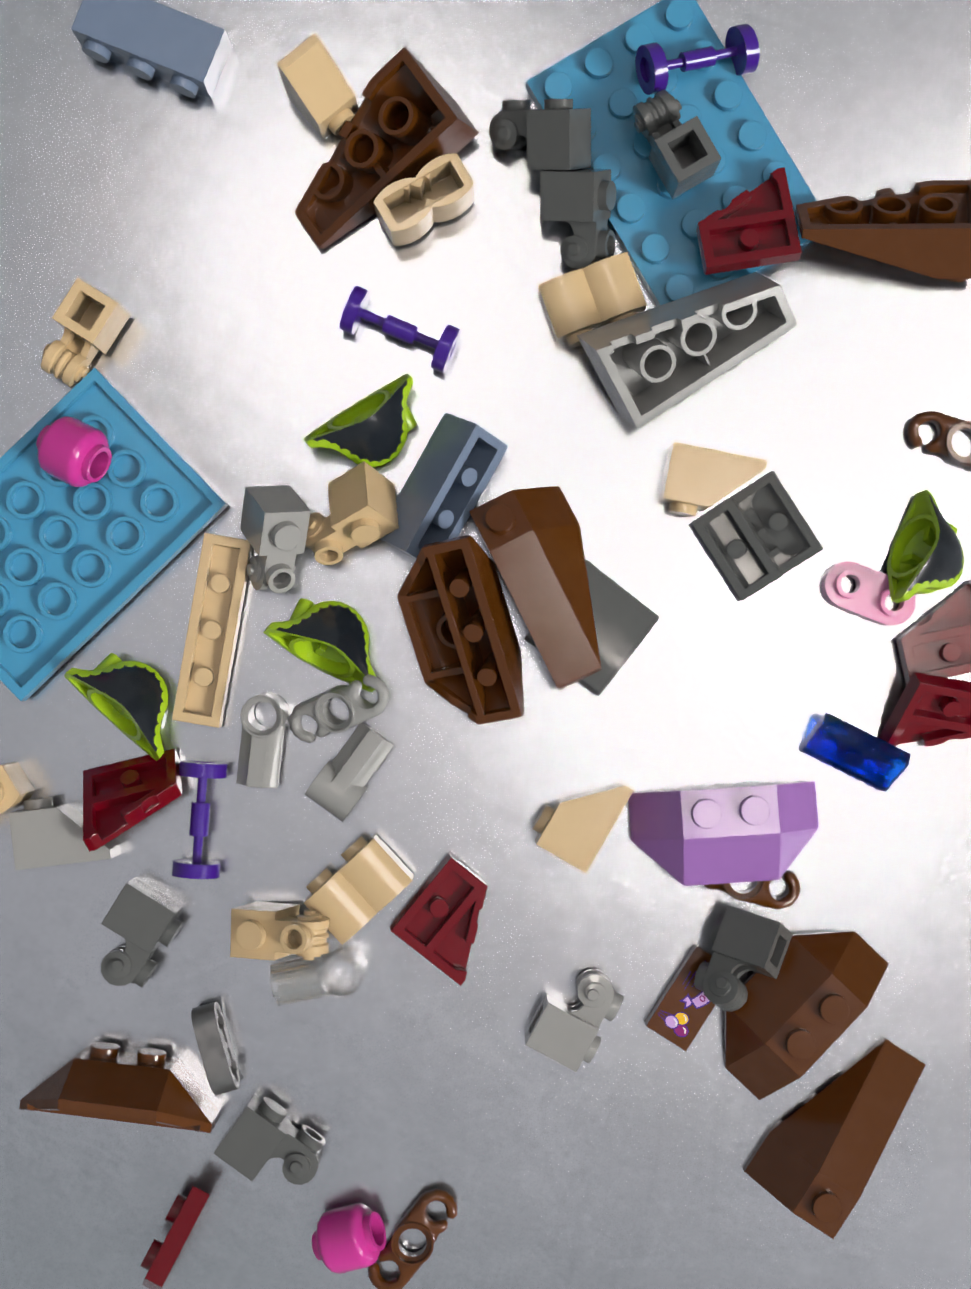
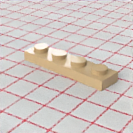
(212, 630)

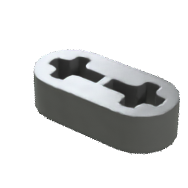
(215, 1048)

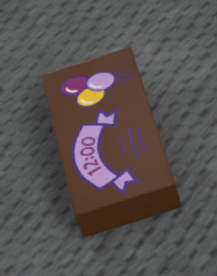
(682, 1006)

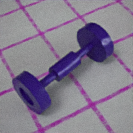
(653, 67)
(356, 310)
(199, 820)

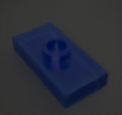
(856, 752)

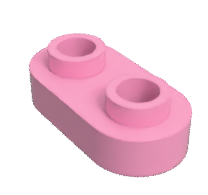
(869, 595)

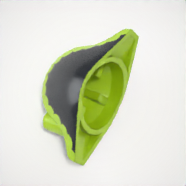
(370, 428)
(924, 551)
(328, 638)
(128, 696)

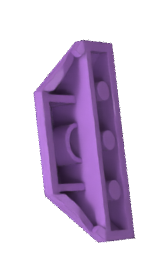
(725, 831)

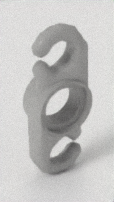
(358, 707)

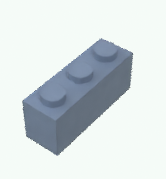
(154, 42)
(445, 484)

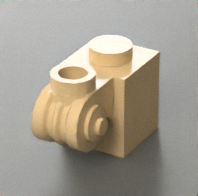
(89, 325)
(360, 513)
(277, 931)

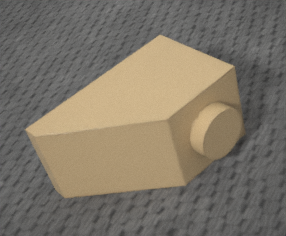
(318, 87)
(703, 476)
(581, 823)

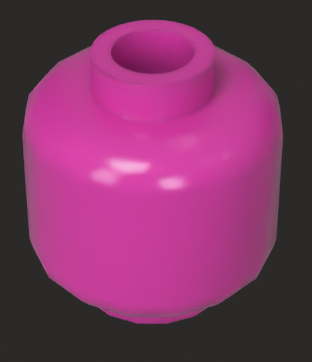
(73, 451)
(349, 1238)

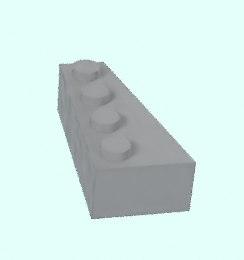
(685, 344)

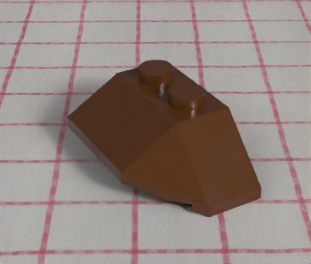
(463, 630)
(801, 1013)
(125, 1088)

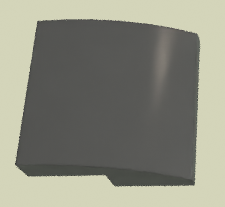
(758, 535)
(619, 624)

